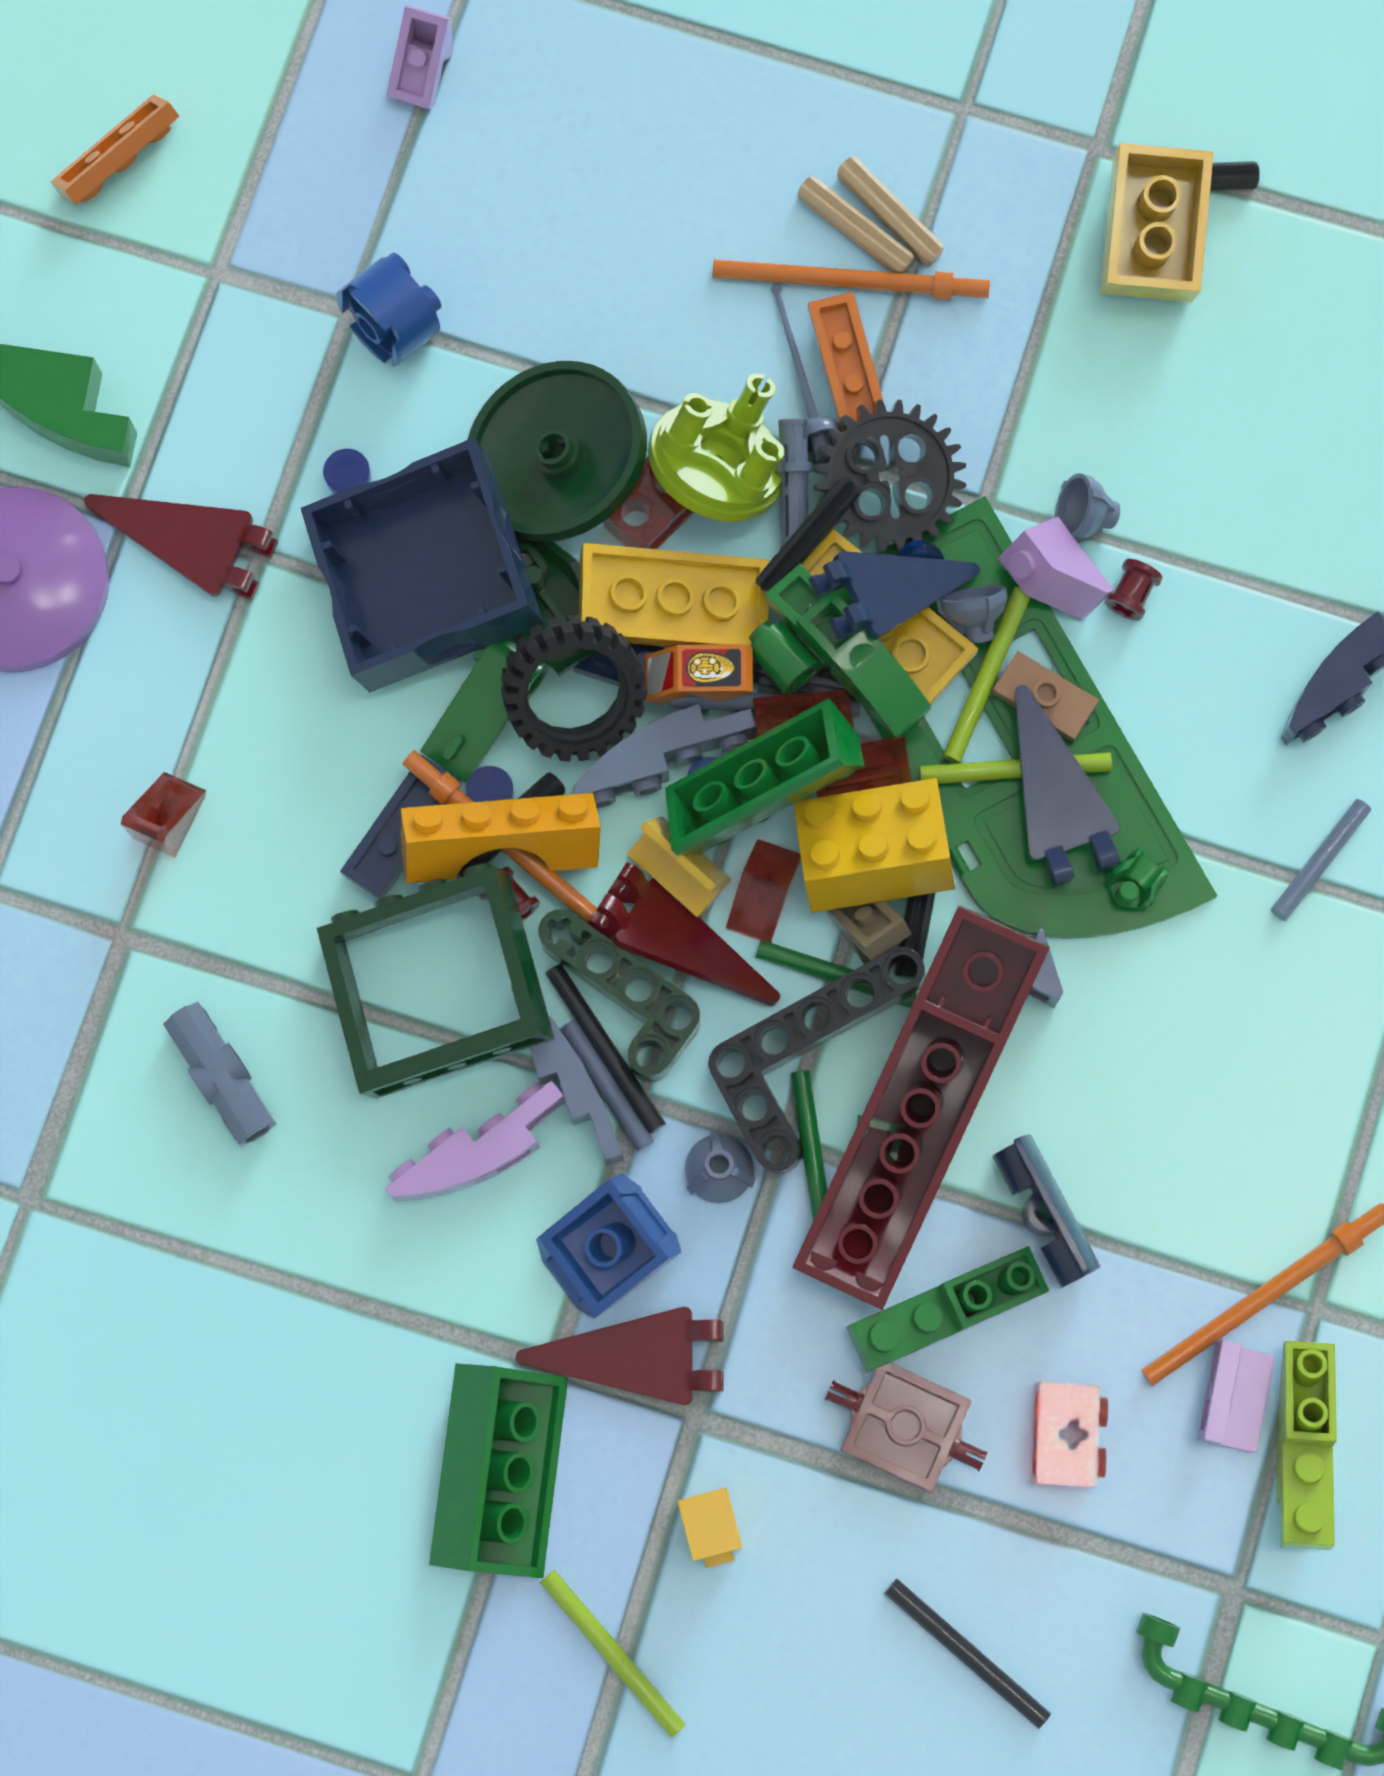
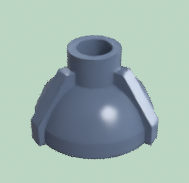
(1086, 507)
(974, 610)
(715, 1186)

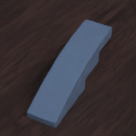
(559, 1061)

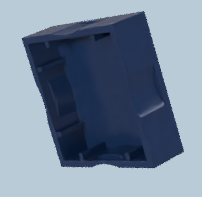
(421, 566)

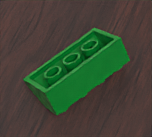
(761, 778)
(498, 1471)

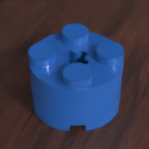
(390, 309)

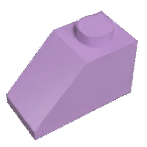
(1055, 569)

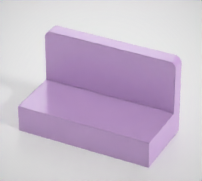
(1235, 1397)

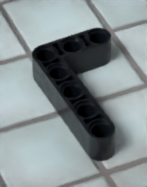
(800, 1041)

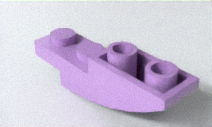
(461, 1163)

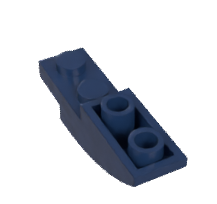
(1338, 681)

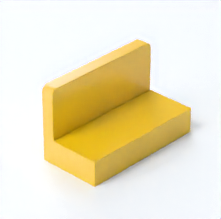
(689, 878)

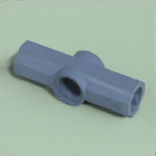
(219, 1073)

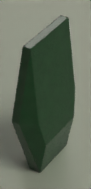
(556, 588)

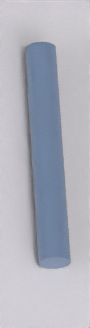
(1321, 859)
(607, 1086)

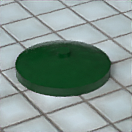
(562, 447)

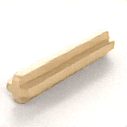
(890, 211)
(855, 225)

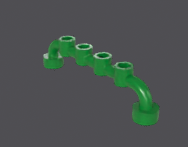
(1240, 1710)

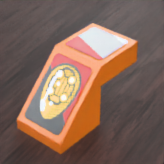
(699, 671)

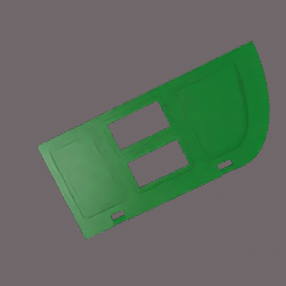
(992, 812)

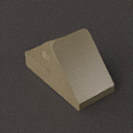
(870, 928)

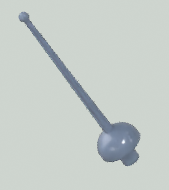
(817, 425)

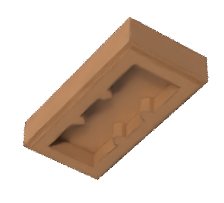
(1061, 700)

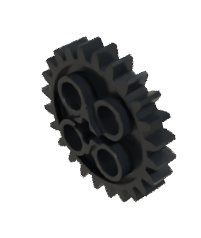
(931, 472)

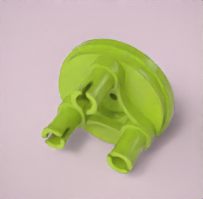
(719, 454)

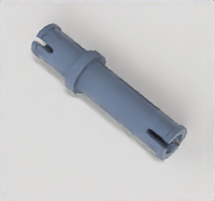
(794, 476)

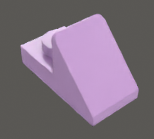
(419, 56)

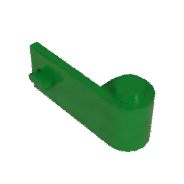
(785, 654)
(476, 713)

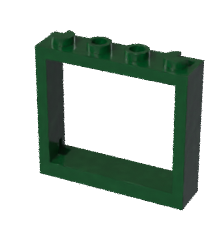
(461, 1054)

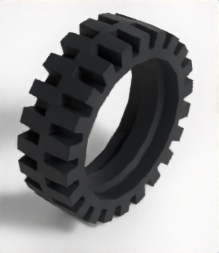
(560, 638)

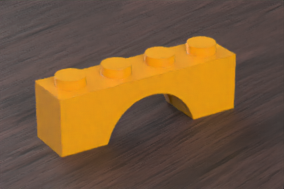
(447, 836)

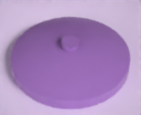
(49, 579)

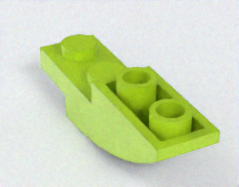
(1306, 1445)

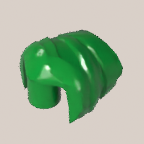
(1136, 881)

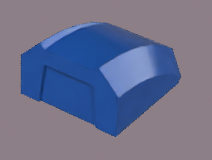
(607, 1245)

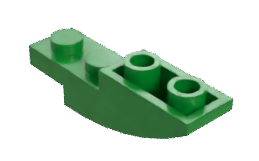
(855, 661)
(947, 1309)

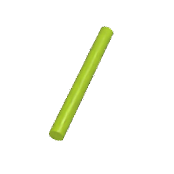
(986, 676)
(1003, 769)
(612, 1653)

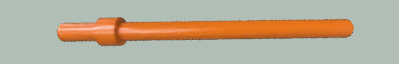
(941, 285)
(446, 789)
(1343, 1240)

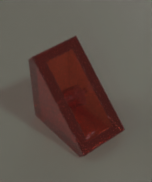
(164, 813)
(763, 891)

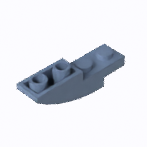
(641, 758)

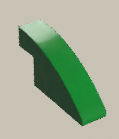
(58, 401)

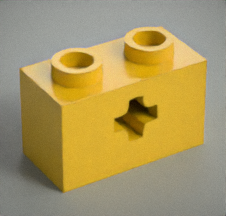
(710, 1527)

